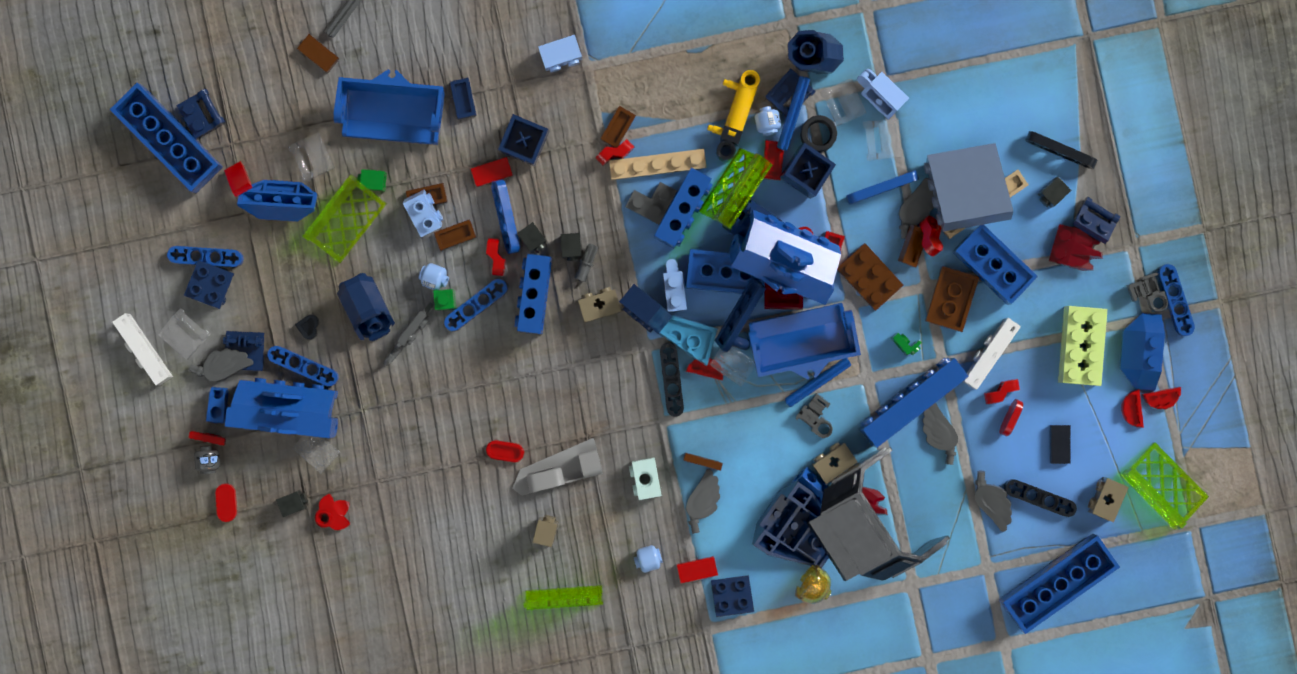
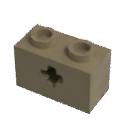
(592, 313)
(844, 462)
(1114, 491)
(546, 531)

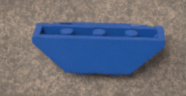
(278, 200)
(1143, 351)

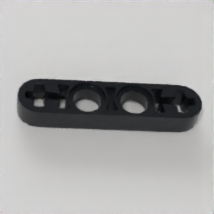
(1061, 150)
(675, 379)
(1040, 497)

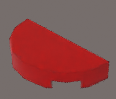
(699, 368)
(1162, 399)
(1132, 409)
(207, 437)

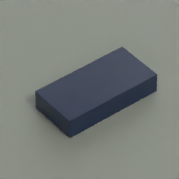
(463, 98)

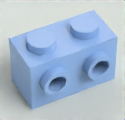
(560, 53)
(423, 213)

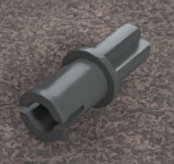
(586, 262)

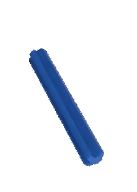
(793, 113)
(817, 382)

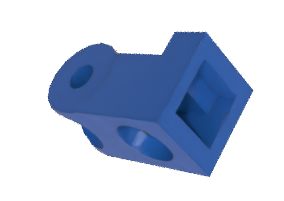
(217, 405)
(812, 482)

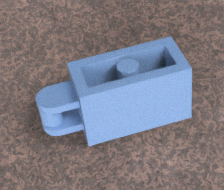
(881, 92)
(674, 287)

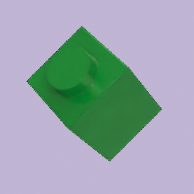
(373, 179)
(444, 299)

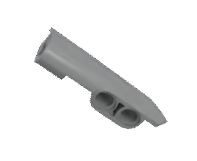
(564, 467)

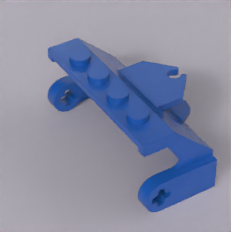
(389, 109)
(786, 257)
(803, 340)
(283, 408)

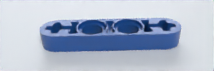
(882, 187)
(505, 216)
(205, 256)
(1178, 299)
(478, 308)
(302, 367)

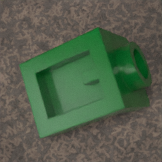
(903, 344)

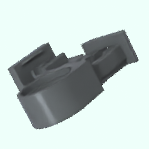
(1145, 288)
(811, 415)

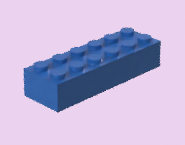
(166, 138)
(913, 402)
(1059, 583)

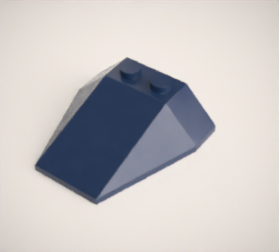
(784, 527)

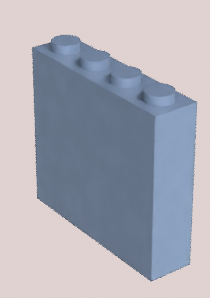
(968, 187)

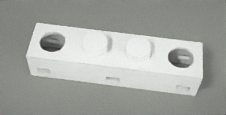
(994, 345)
(142, 349)

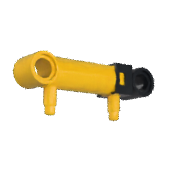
(737, 115)

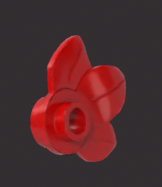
(335, 511)

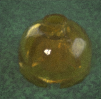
(815, 586)

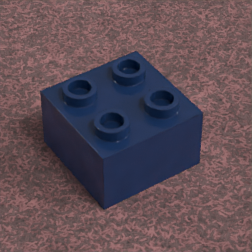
(523, 140)
(807, 170)
(645, 309)

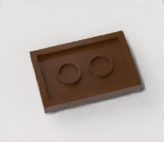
(870, 277)
(952, 299)

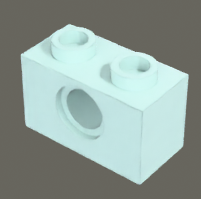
(649, 490)

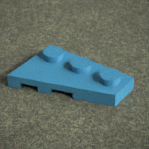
(691, 337)

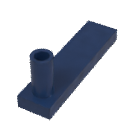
(729, 333)

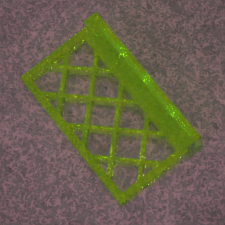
(743, 187)
(332, 207)
(1156, 500)
(563, 597)

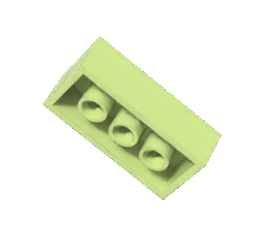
(1073, 336)

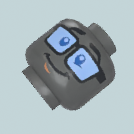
(207, 460)

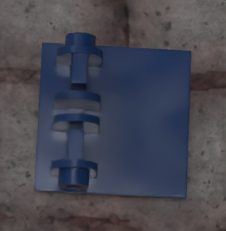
(209, 284)
(247, 342)
(732, 596)

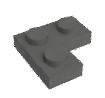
(654, 207)

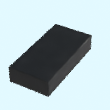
(1060, 444)

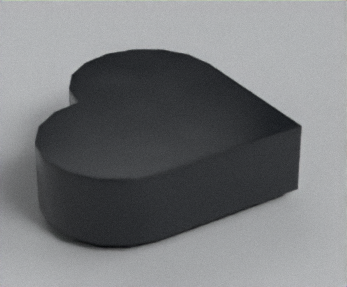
(308, 326)

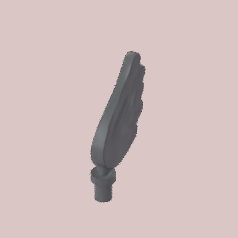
(916, 207)
(222, 364)
(940, 432)
(703, 500)
(993, 502)

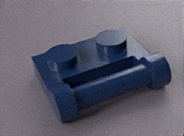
(784, 90)
(196, 118)
(1093, 224)

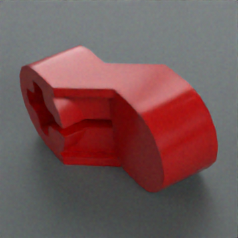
(619, 152)
(931, 231)
(498, 262)
(1003, 389)

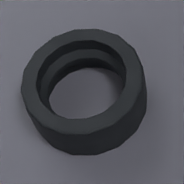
(826, 121)

